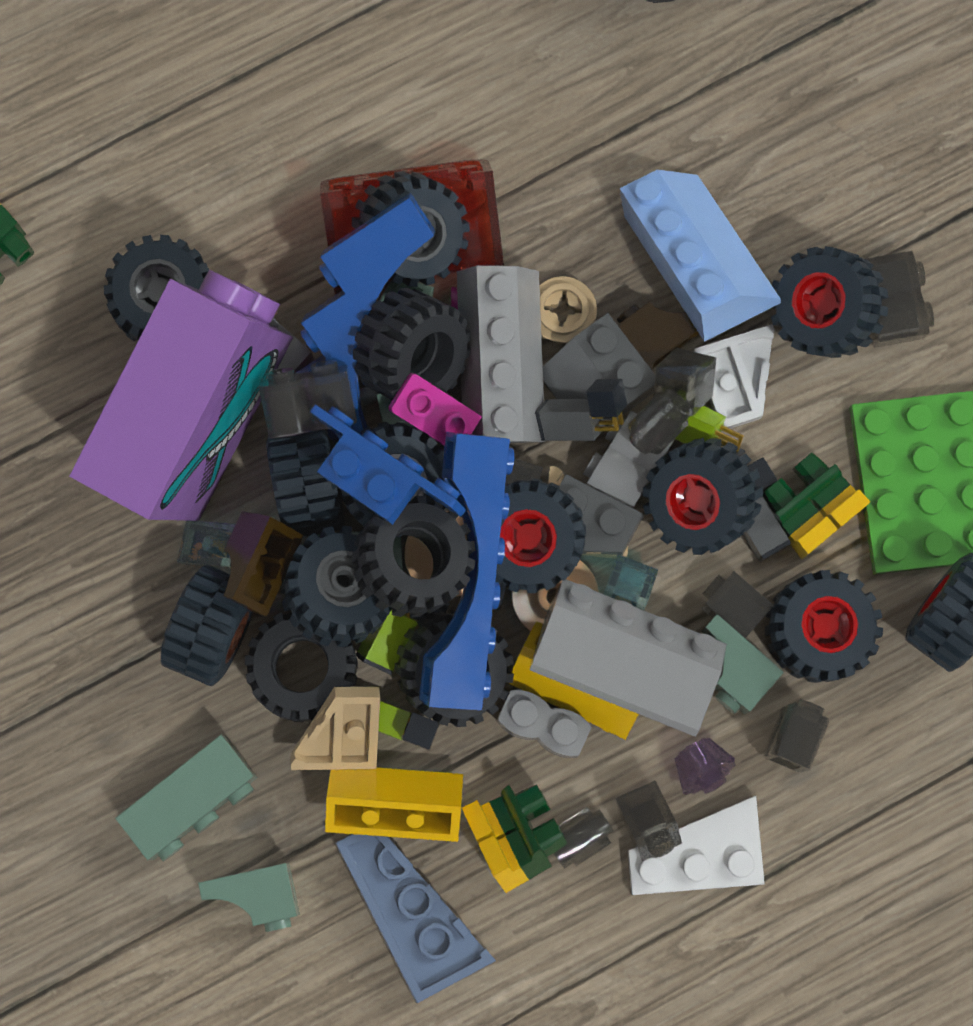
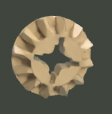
(578, 298)

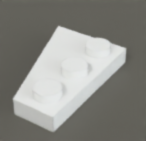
(713, 854)

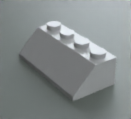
(506, 350)
(628, 657)

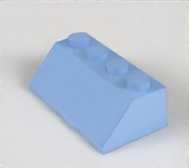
(696, 251)

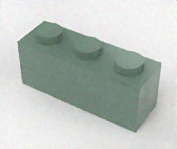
(187, 799)

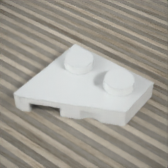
(740, 375)

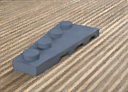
(416, 925)

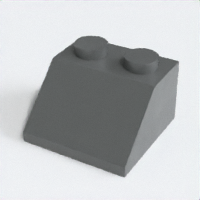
(595, 354)

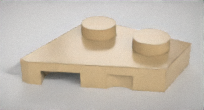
(341, 732)

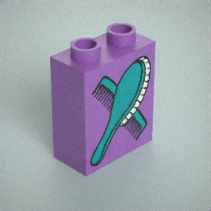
(183, 399)

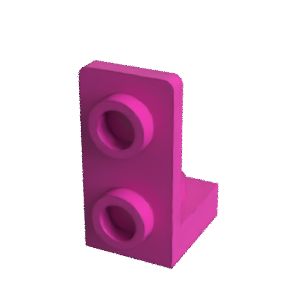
(432, 409)

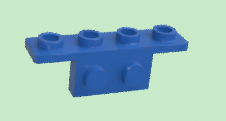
(372, 475)

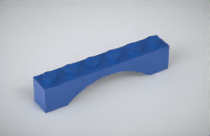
(457, 663)

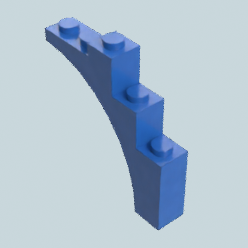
(361, 267)

